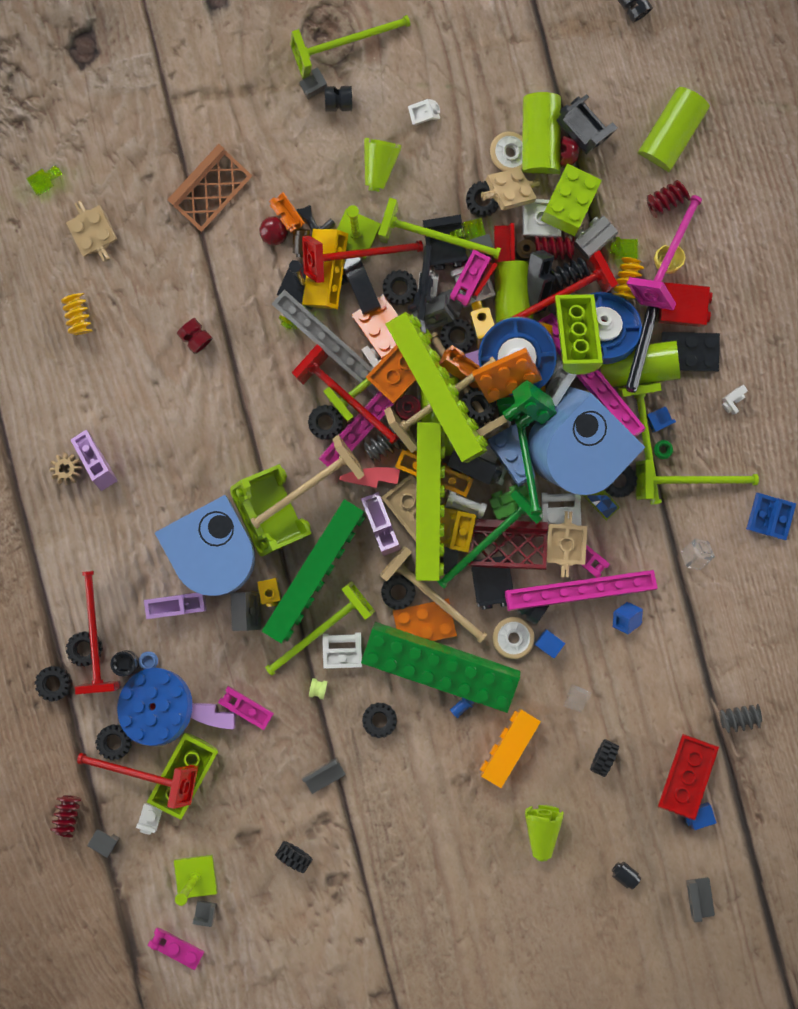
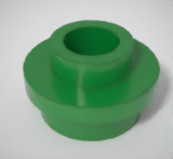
(667, 445)

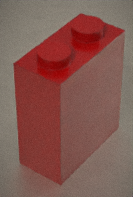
(690, 306)

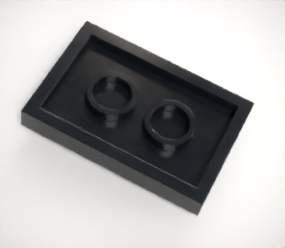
(696, 350)

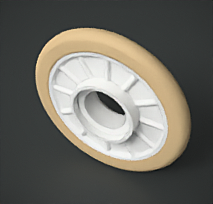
(498, 151)
(518, 649)

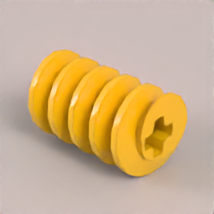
(630, 269)
(75, 314)

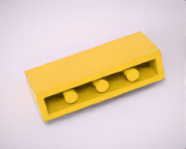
(327, 293)

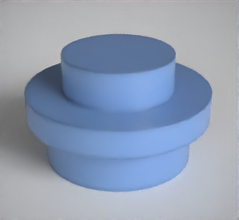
(148, 660)

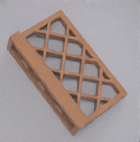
(197, 176)

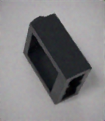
(478, 468)

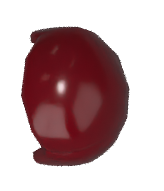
(570, 153)
(273, 231)

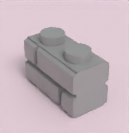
(595, 236)

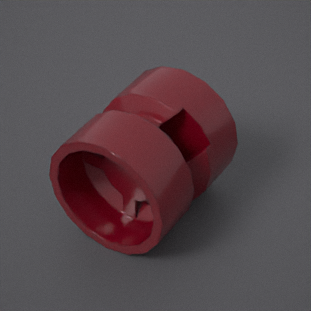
(194, 335)
(407, 406)

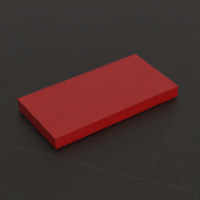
(688, 777)

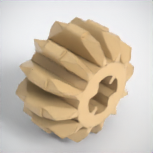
(63, 476)

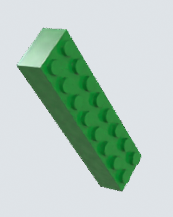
(313, 571)
(441, 667)

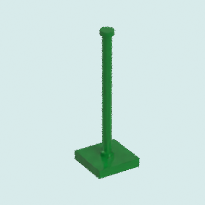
(503, 404)
(523, 508)

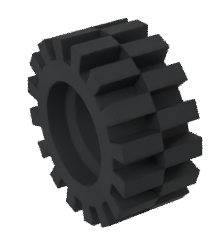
(472, 204)
(399, 276)
(463, 326)
(333, 413)
(486, 415)
(629, 486)
(402, 603)
(73, 654)
(41, 686)
(388, 712)
(103, 748)
(604, 758)
(293, 857)

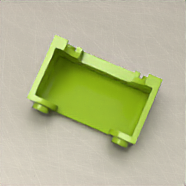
(258, 494)

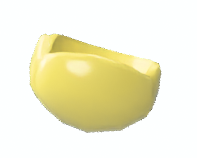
(676, 262)

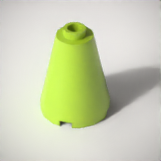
(379, 162)
(543, 830)

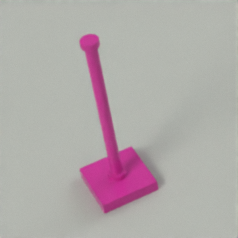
(655, 292)

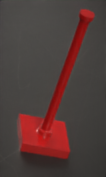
(314, 258)
(601, 274)
(310, 366)
(97, 684)
(181, 786)

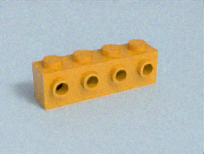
(453, 481)
(510, 748)

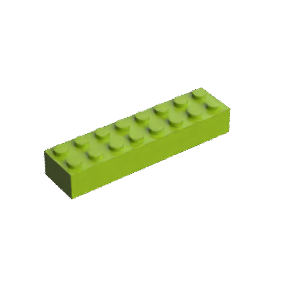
(436, 387)
(428, 501)

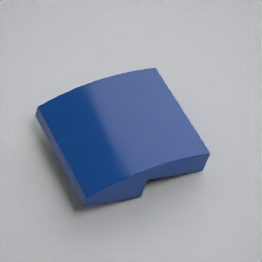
(771, 516)

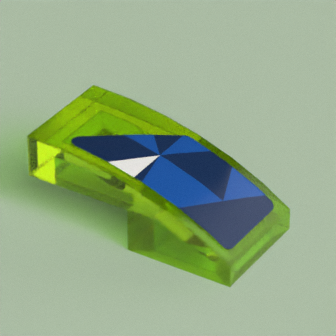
(602, 503)

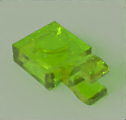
(42, 180)
(471, 229)

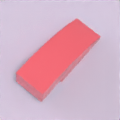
(373, 476)

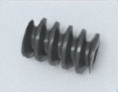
(381, 447)
(741, 718)

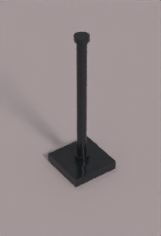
(294, 282)

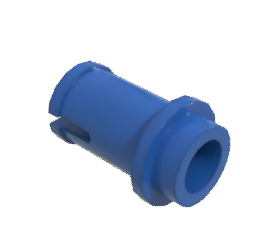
(461, 707)

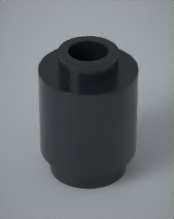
(626, 875)

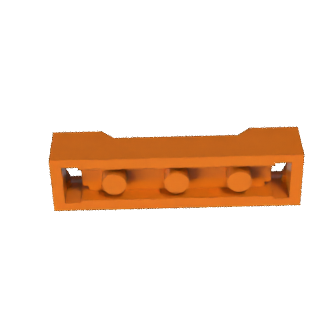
(460, 365)

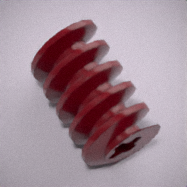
(667, 196)
(556, 248)
(66, 815)

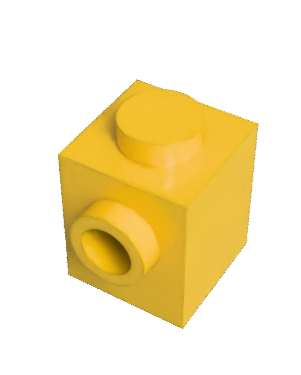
(269, 592)

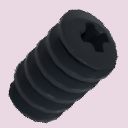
(569, 273)

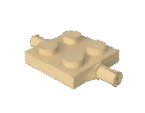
(510, 189)
(91, 231)
(566, 544)

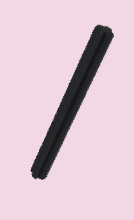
(641, 349)

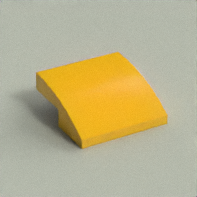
(457, 529)

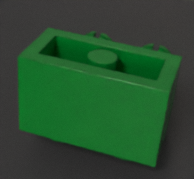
(533, 403)

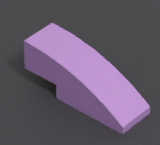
(380, 524)
(174, 605)
(208, 715)

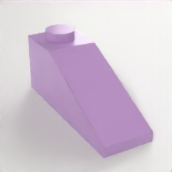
(93, 460)

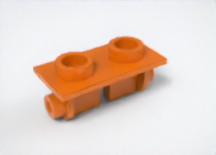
(288, 213)

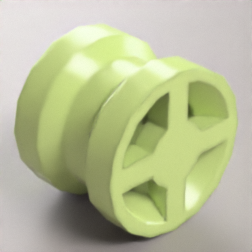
(318, 688)

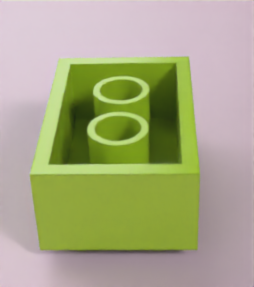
(571, 200)

